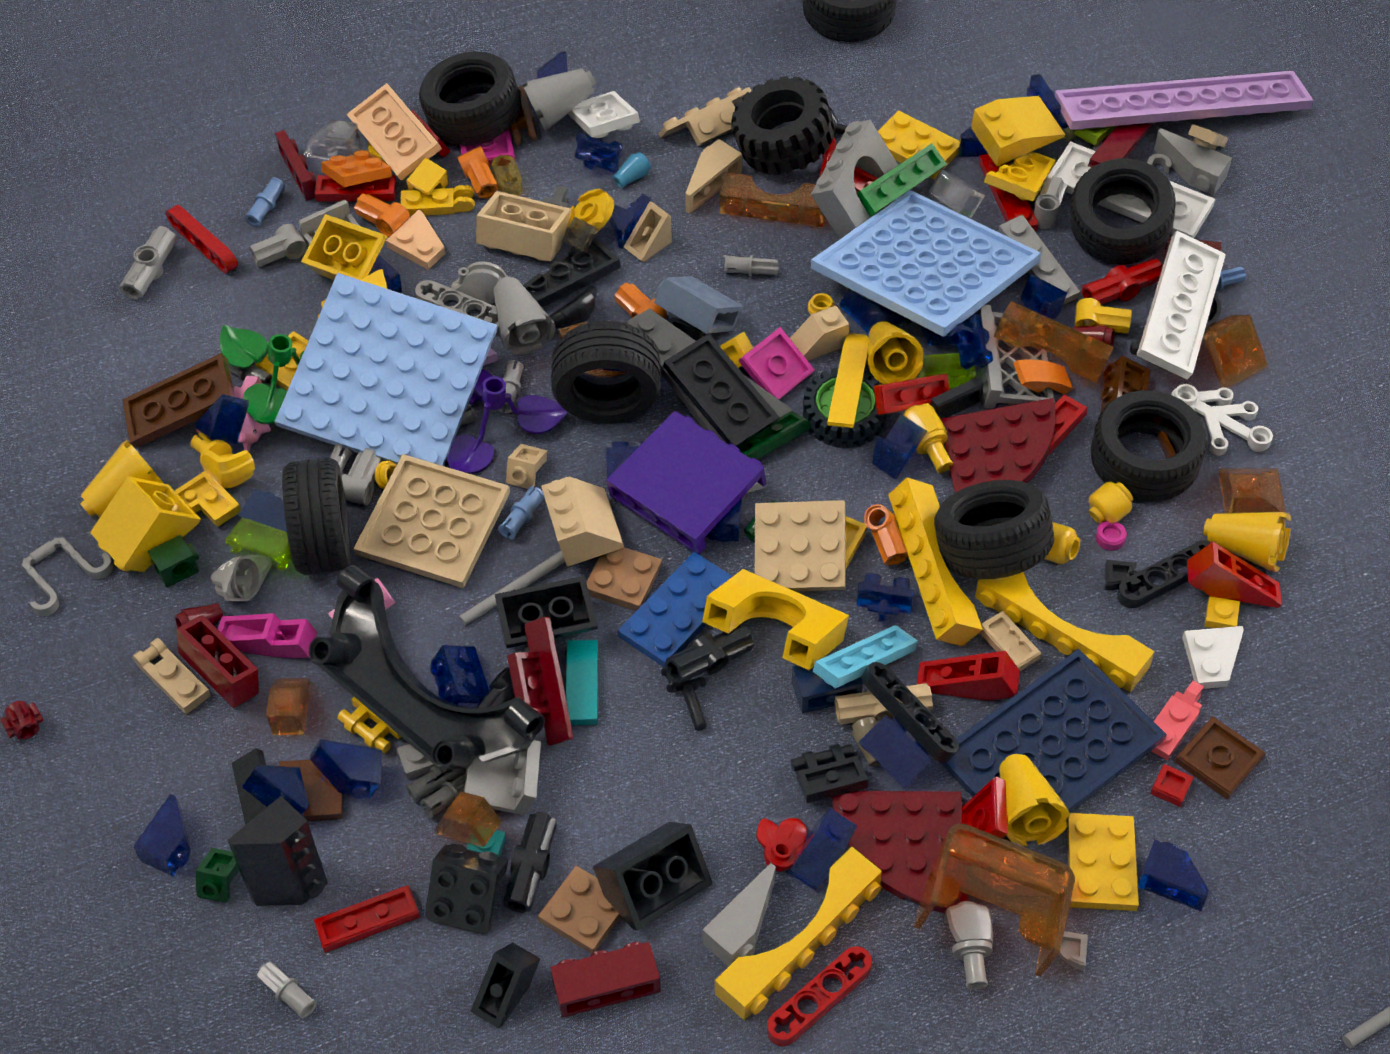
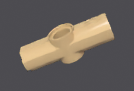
(862, 705)

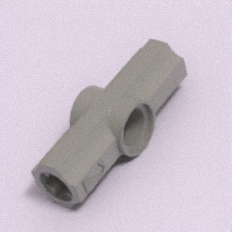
(148, 263)

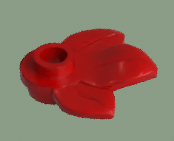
(783, 839)

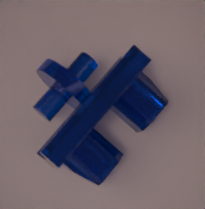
(598, 153)
(971, 343)
(885, 598)

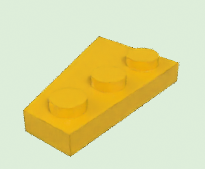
(1024, 176)

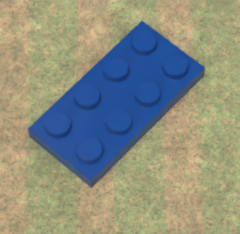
(674, 610)

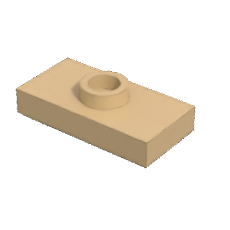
(1006, 636)

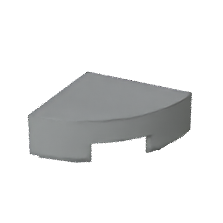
(1074, 949)

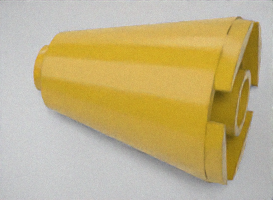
(893, 354)
(104, 486)
(1251, 536)
(1032, 804)

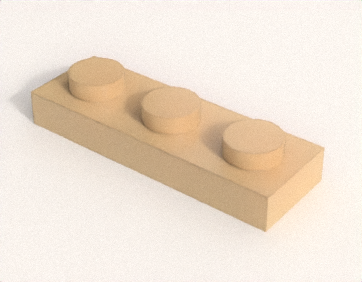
(1207, 137)

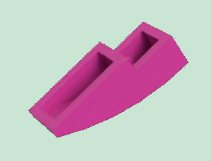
(268, 635)

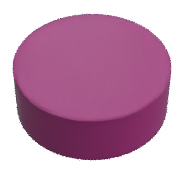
(1110, 535)

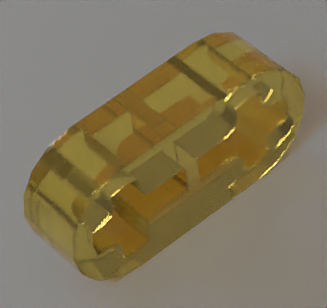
(502, 177)

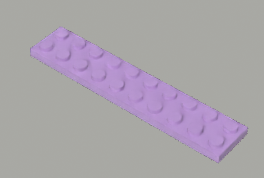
(1182, 100)

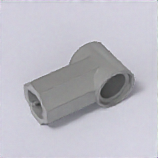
(1049, 202)
(286, 243)
(360, 480)

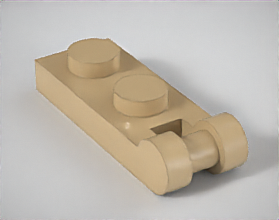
(172, 676)

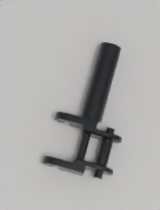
(688, 689)

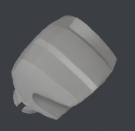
(974, 937)

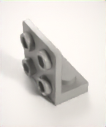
(506, 782)

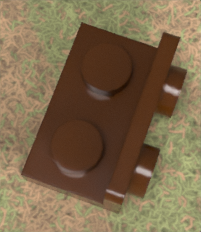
(1122, 378)

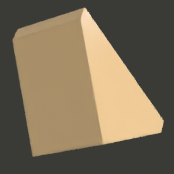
(650, 233)

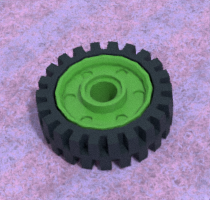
(817, 407)

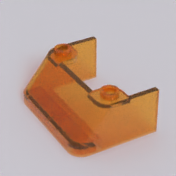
(1006, 877)

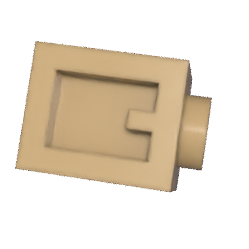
(524, 464)

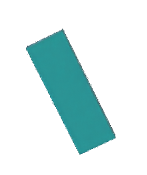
(582, 681)

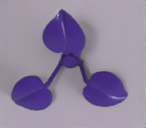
(535, 416)

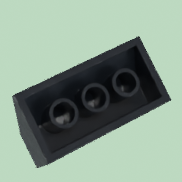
(278, 857)

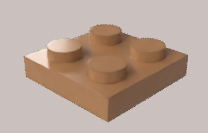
(624, 577)
(580, 911)

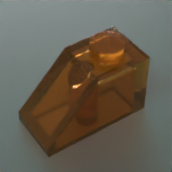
(288, 706)
(469, 820)

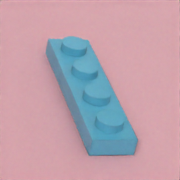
(854, 660)

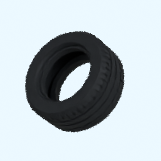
(849, 19)
(477, 119)
(1129, 178)
(608, 347)
(1143, 477)
(316, 516)
(994, 529)

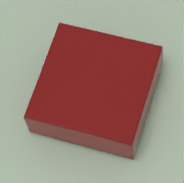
(1171, 785)

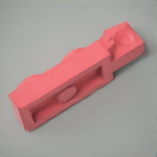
(1178, 718)

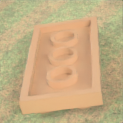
(394, 131)

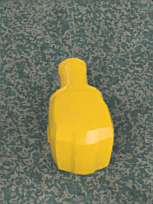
(934, 438)
(221, 464)

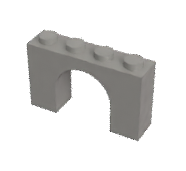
(835, 188)

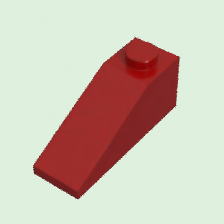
(1229, 577)
(972, 676)

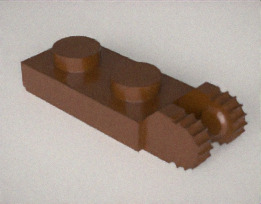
(524, 119)

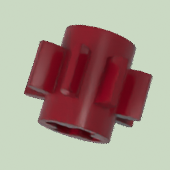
(21, 720)

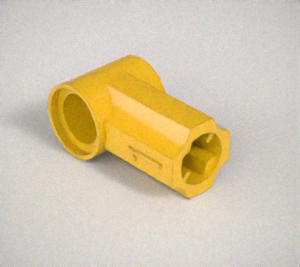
(1091, 313)

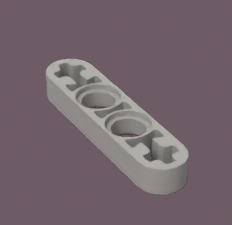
(464, 304)

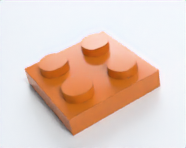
(356, 168)

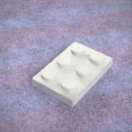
(604, 114)

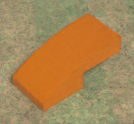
(1042, 374)

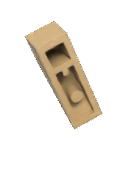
(710, 173)

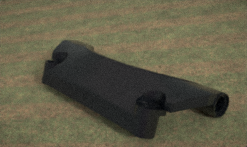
(370, 668)

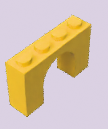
(746, 596)

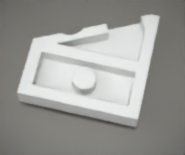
(1212, 654)

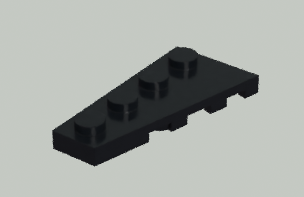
(572, 273)

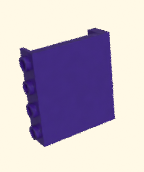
(684, 480)

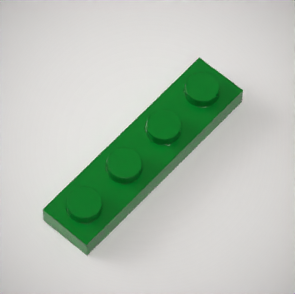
(901, 179)

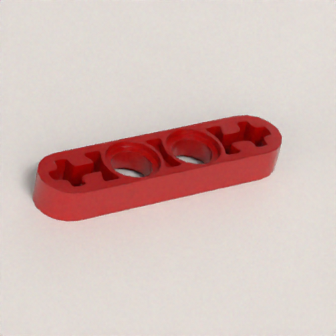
(201, 239)
(815, 991)

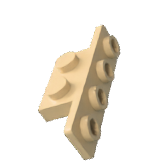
(709, 121)

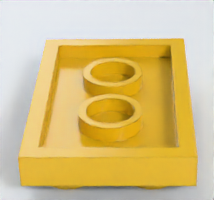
(908, 136)
(1103, 861)

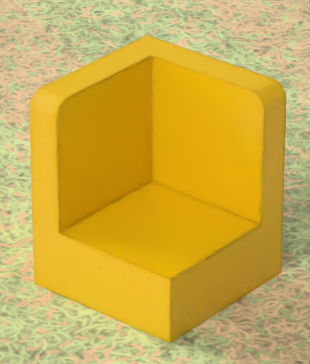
(427, 177)
(737, 347)

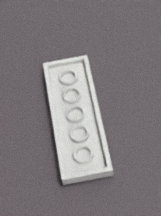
(1190, 207)
(1181, 305)

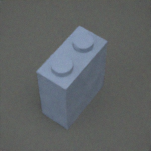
(698, 304)

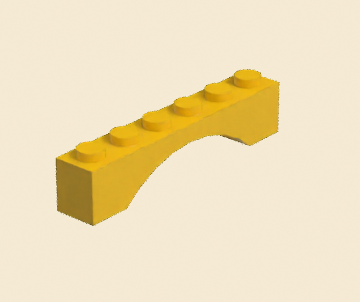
(948, 608)
(1117, 656)
(755, 977)

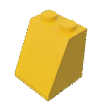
(141, 519)

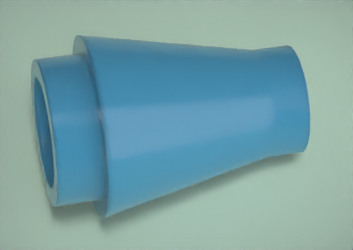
(633, 169)

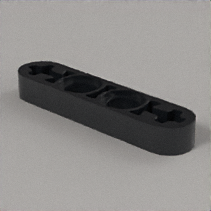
(1161, 569)
(886, 688)

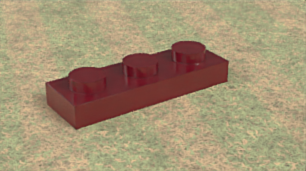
(296, 165)

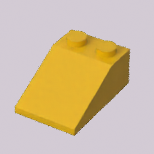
(1014, 127)
(343, 249)

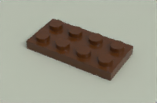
(176, 400)

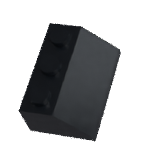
(563, 601)
(654, 874)

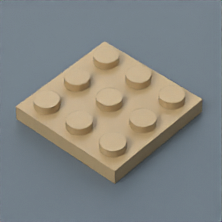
(802, 544)

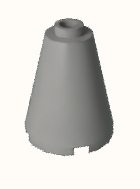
(558, 94)
(520, 318)

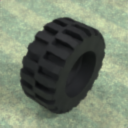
(789, 146)

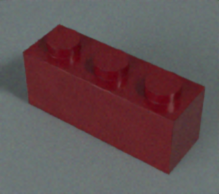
(217, 661)
(605, 978)

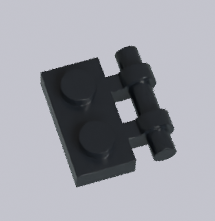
(829, 779)

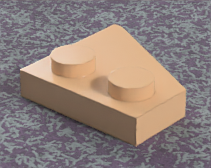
(417, 241)

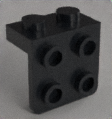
(464, 887)

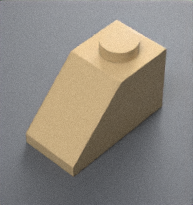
(821, 333)

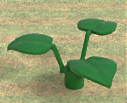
(246, 346)

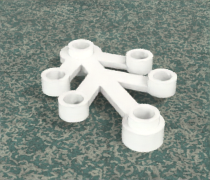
(1258, 437)

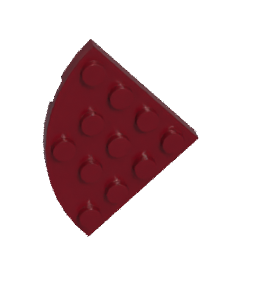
(1000, 443)
(901, 834)

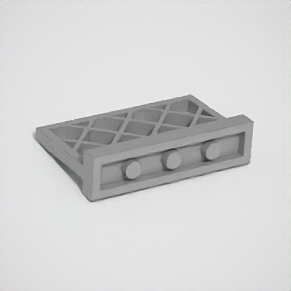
(995, 377)

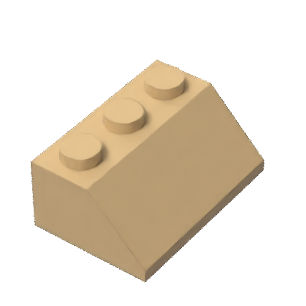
(522, 226)
(581, 519)

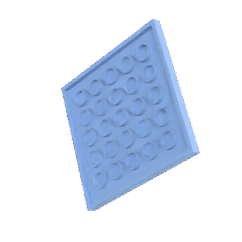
(926, 262)
(386, 373)

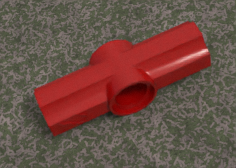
(1123, 282)

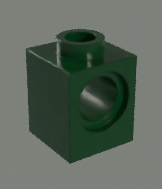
(174, 560)

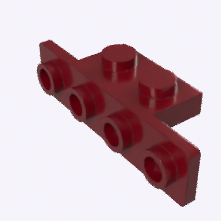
(539, 680)

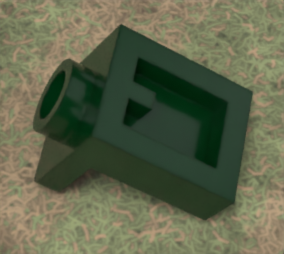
(215, 875)

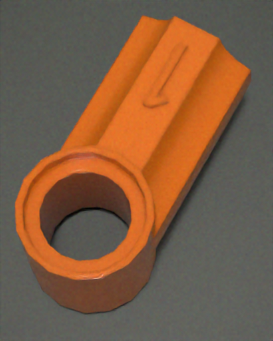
(477, 170)
(385, 216)
(636, 302)
(886, 535)

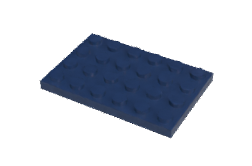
(1069, 725)

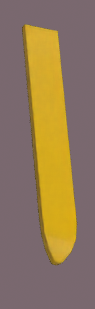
(849, 381)

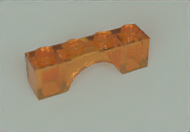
(743, 198)
(1028, 328)

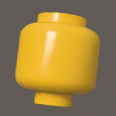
(1110, 503)
(1065, 544)

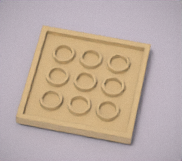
(432, 520)

